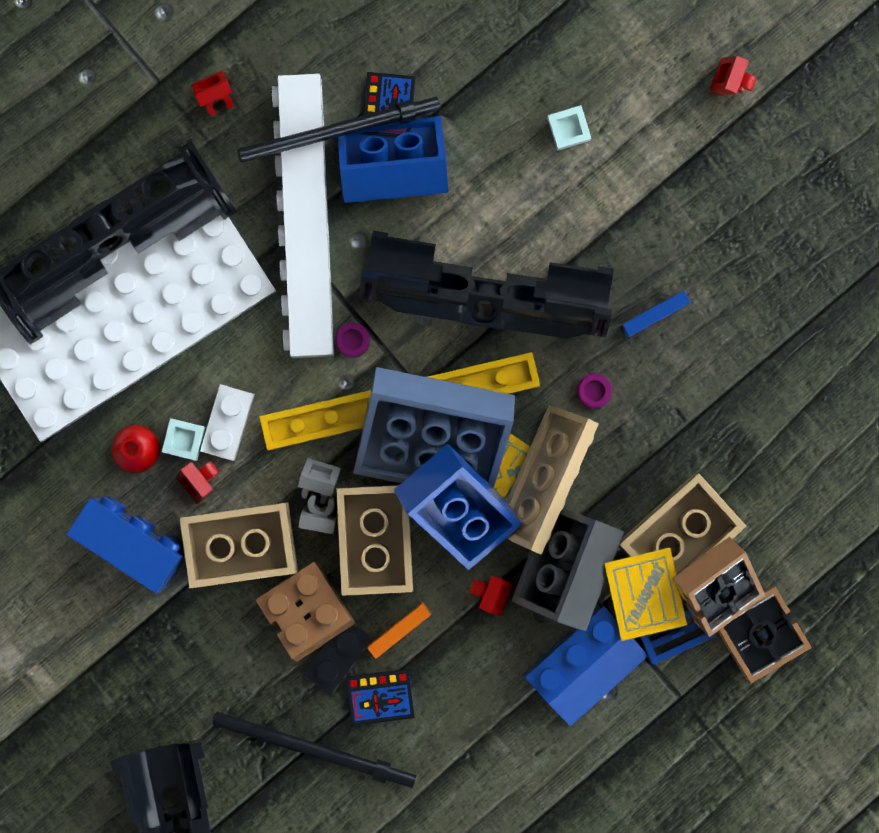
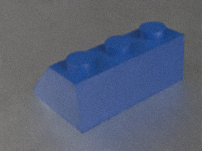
(394, 166)
(584, 666)

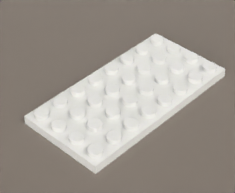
(130, 323)

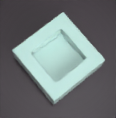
(569, 128)
(183, 439)

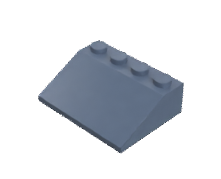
(419, 415)

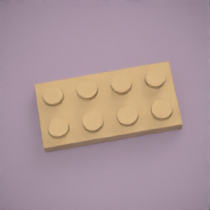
(548, 475)

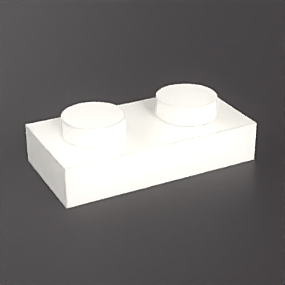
(227, 422)

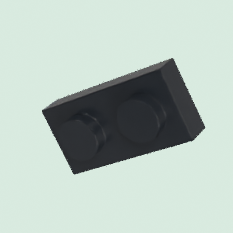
(337, 658)

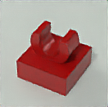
(732, 77)
(212, 89)
(196, 481)
(493, 594)

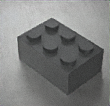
(570, 571)

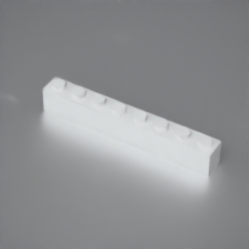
(305, 220)

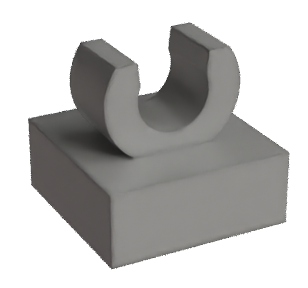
(318, 478)
(319, 518)

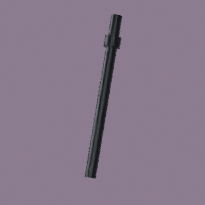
(402, 112)
(378, 770)

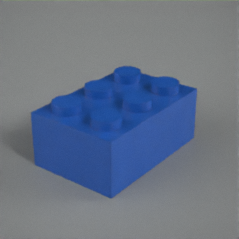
(457, 507)
(128, 543)

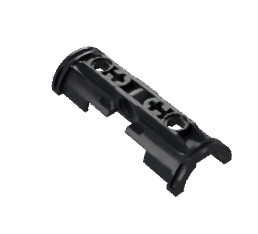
(186, 206)
(562, 306)
(154, 770)

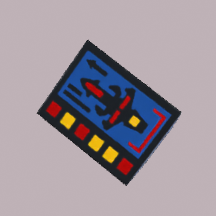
(383, 93)
(380, 697)

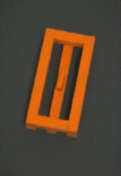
(399, 630)

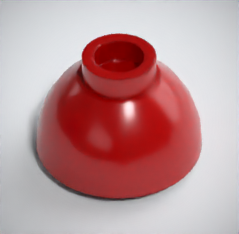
(135, 449)

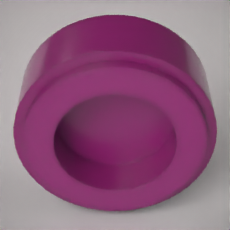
(352, 340)
(594, 390)

